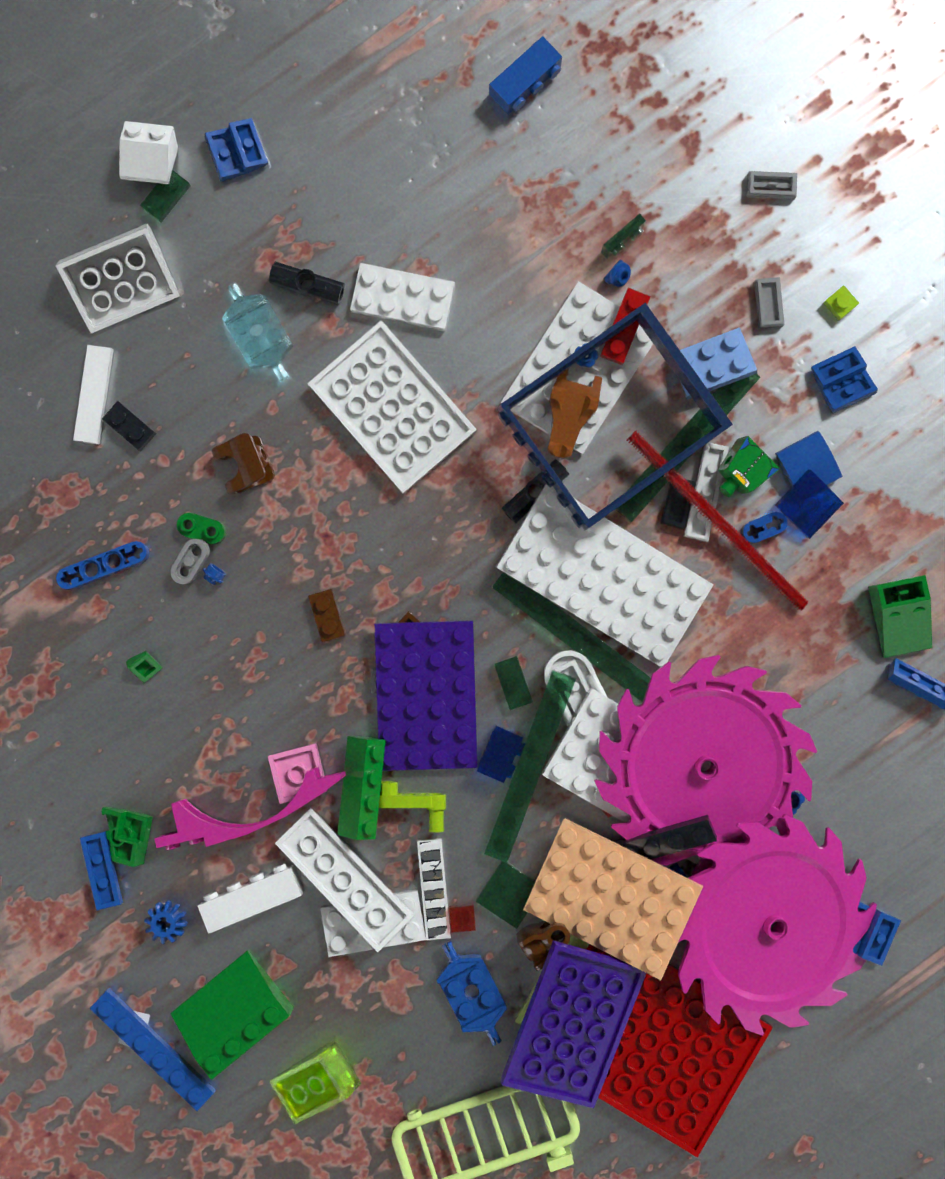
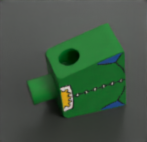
(745, 467)

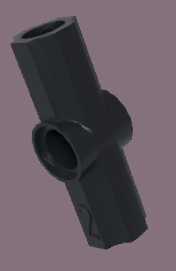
(292, 277)
(523, 501)

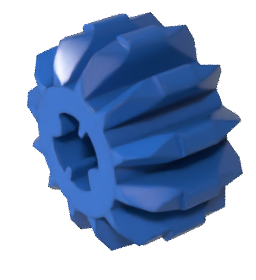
(159, 927)

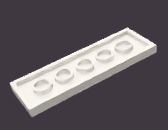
(344, 880)

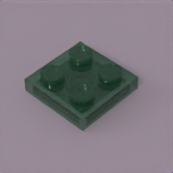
(507, 893)

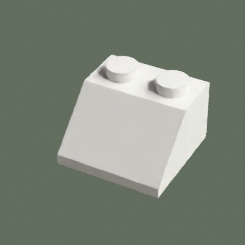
(147, 152)

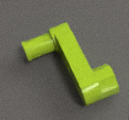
(432, 801)

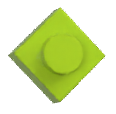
(841, 302)

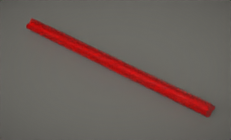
(719, 521)

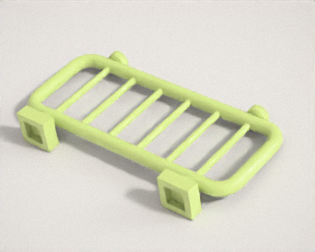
(557, 1158)

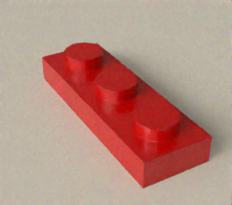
(618, 347)

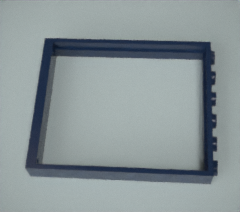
(679, 366)

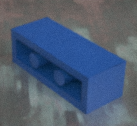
(526, 76)

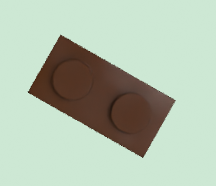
(327, 615)

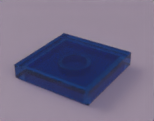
(809, 503)

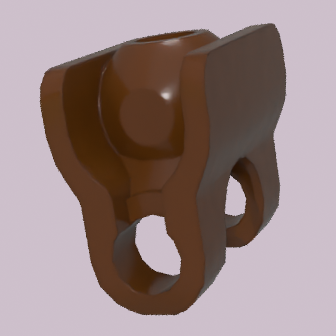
(252, 462)
(537, 939)

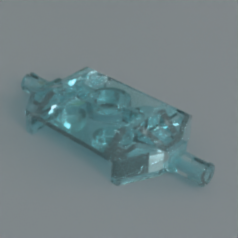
(262, 350)

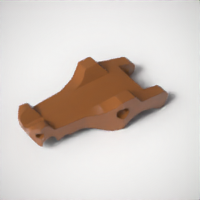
(571, 408)

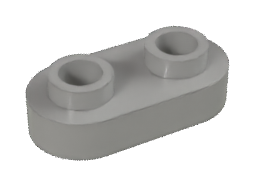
(188, 559)

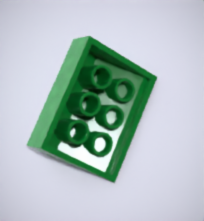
(231, 1014)

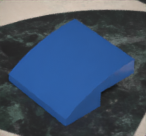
(236, 149)
(843, 379)
(809, 454)
(878, 938)

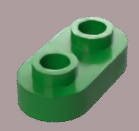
(200, 528)

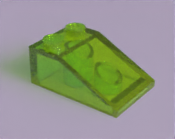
(316, 1082)

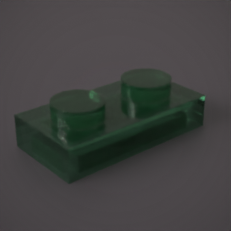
(165, 197)
(632, 230)

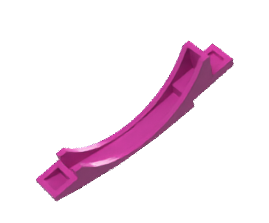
(198, 827)

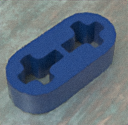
(761, 522)

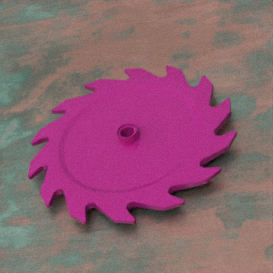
(696, 723)
(813, 935)

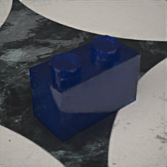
(500, 754)

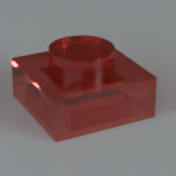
(462, 918)

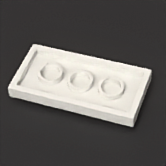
(402, 296)
(345, 939)

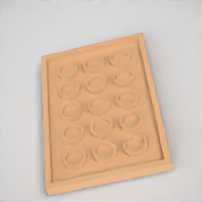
(613, 898)

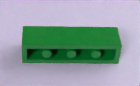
(361, 787)

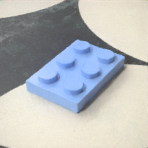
(720, 360)

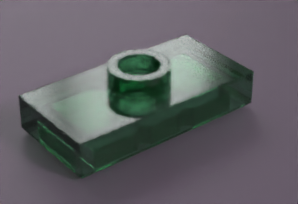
(513, 683)

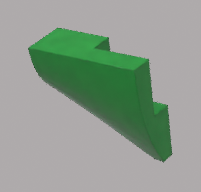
(127, 835)

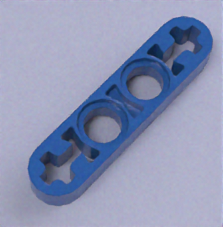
(101, 562)

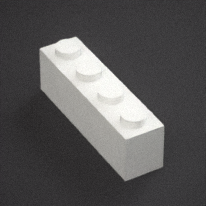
(250, 898)

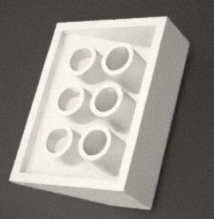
(118, 278)

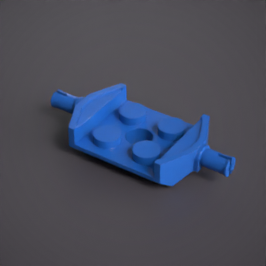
(476, 1012)

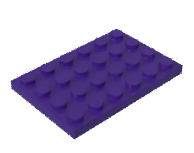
(426, 694)
(573, 1025)

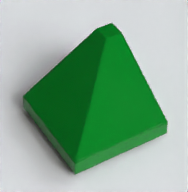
(143, 666)

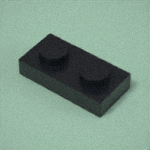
(129, 426)

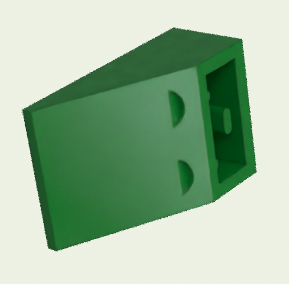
(902, 615)

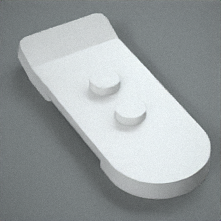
(577, 666)

